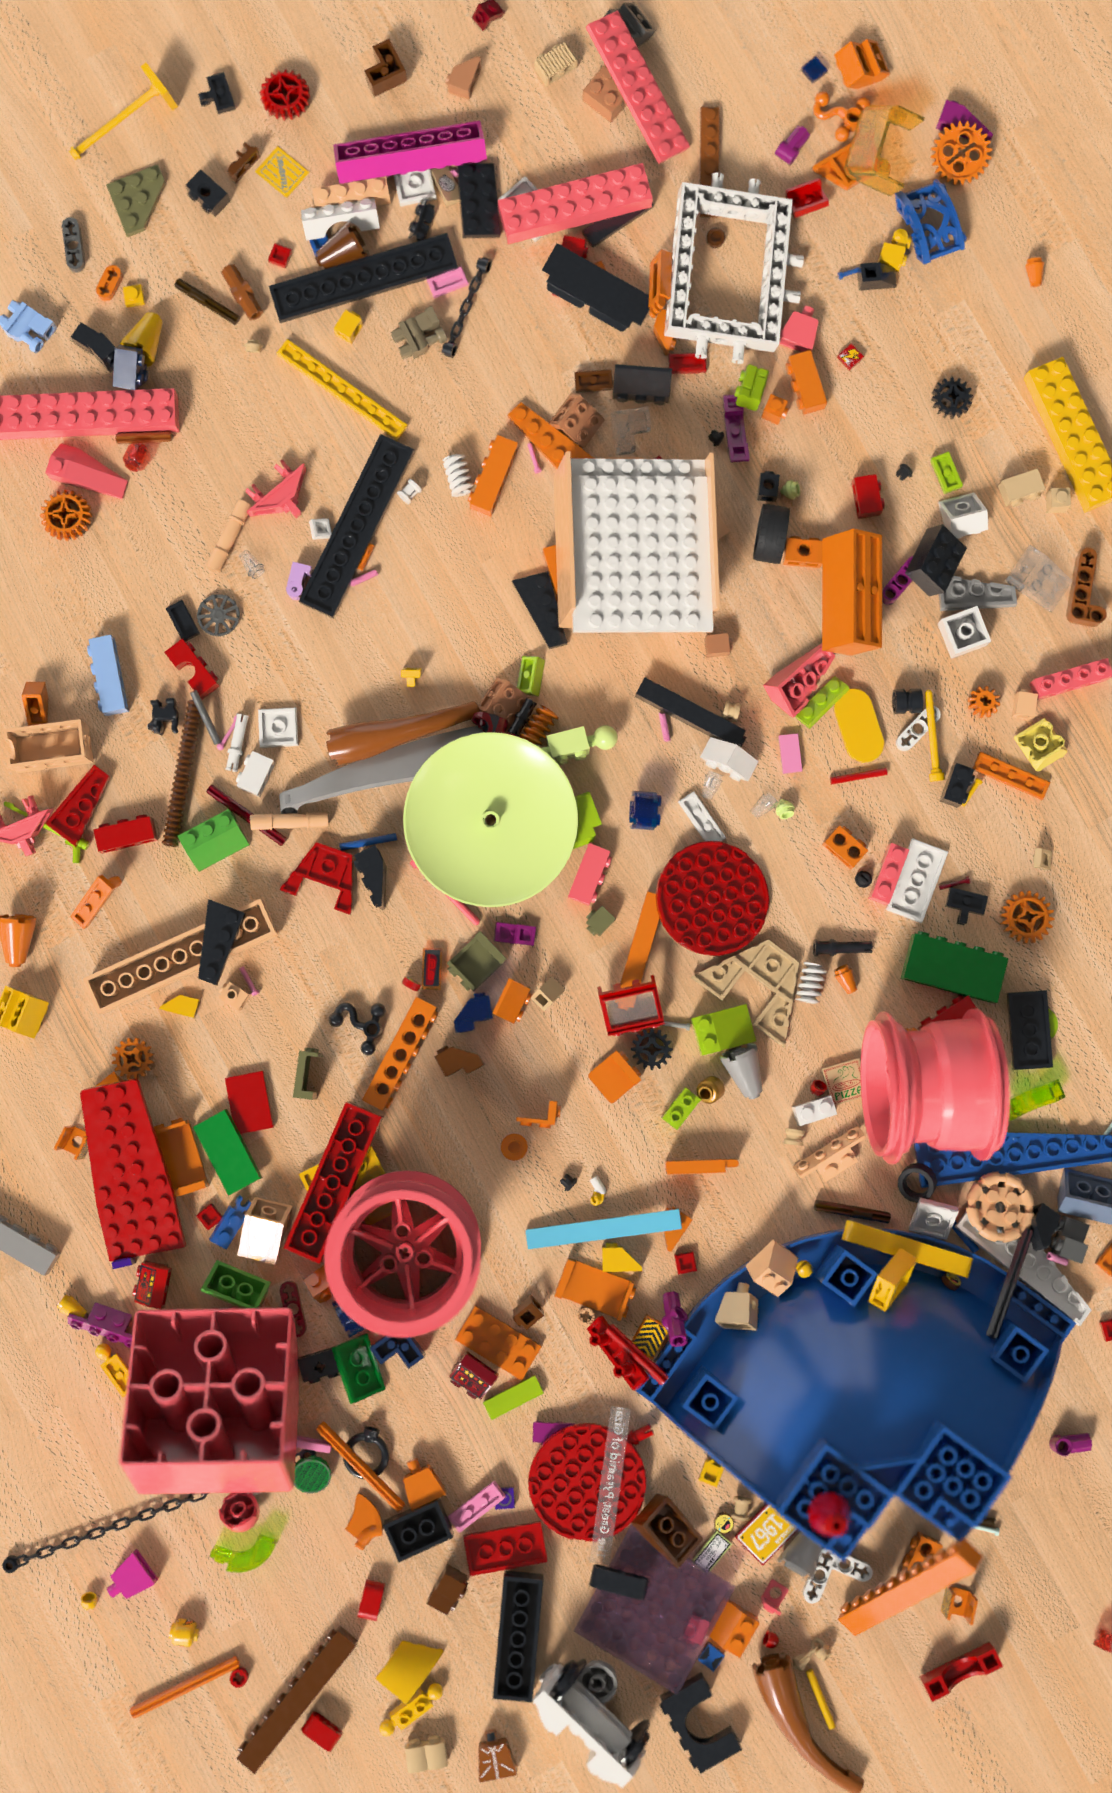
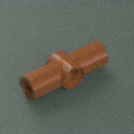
(242, 292)

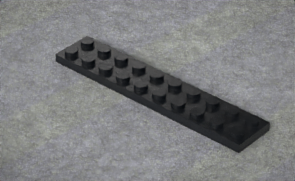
(363, 278)
(356, 526)

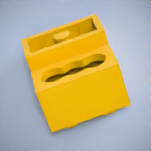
(21, 1012)

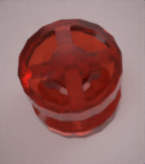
(1104, 1640)

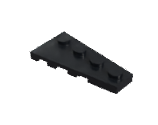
(541, 604)
(219, 937)

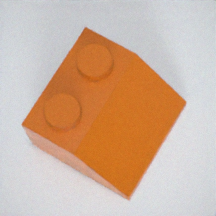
(512, 1001)
(734, 1628)

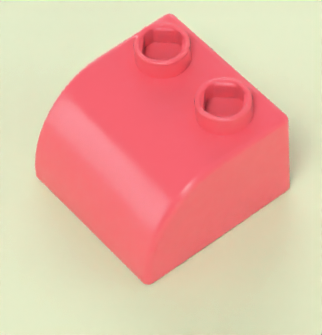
(211, 1401)

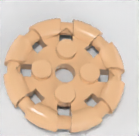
(1011, 1207)

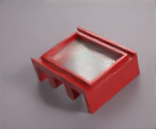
(631, 1007)

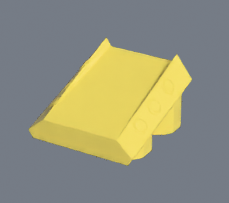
(1041, 744)

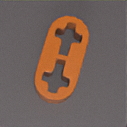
(106, 281)

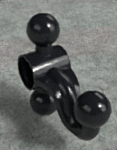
(377, 1011)

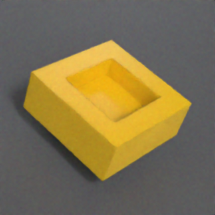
(133, 295)

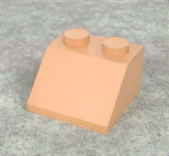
(773, 1268)

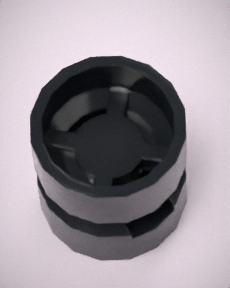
(907, 701)

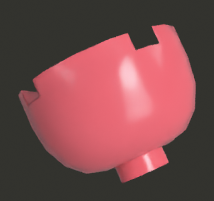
(239, 1511)

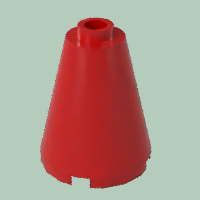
(829, 1514)

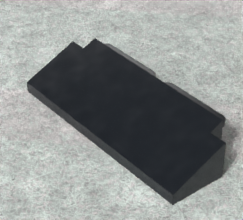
(586, 283)

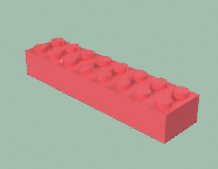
(575, 203)

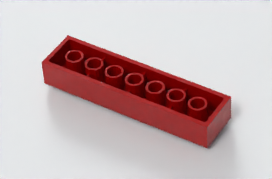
(333, 1181)

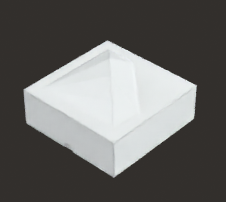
(320, 528)

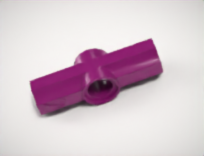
(674, 1319)

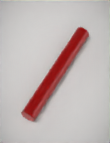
(858, 776)

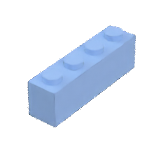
(108, 675)

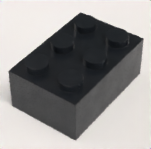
(936, 560)
(418, 1529)

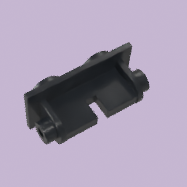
(417, 226)

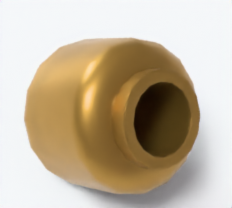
(710, 1089)

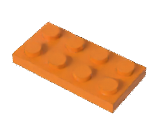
(498, 1342)

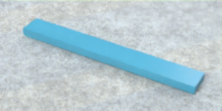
(603, 1229)

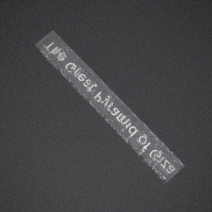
(610, 1485)

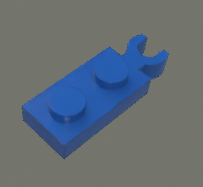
(229, 1224)

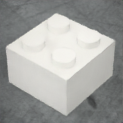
(964, 632)

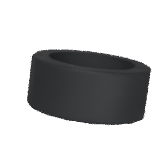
(925, 1171)

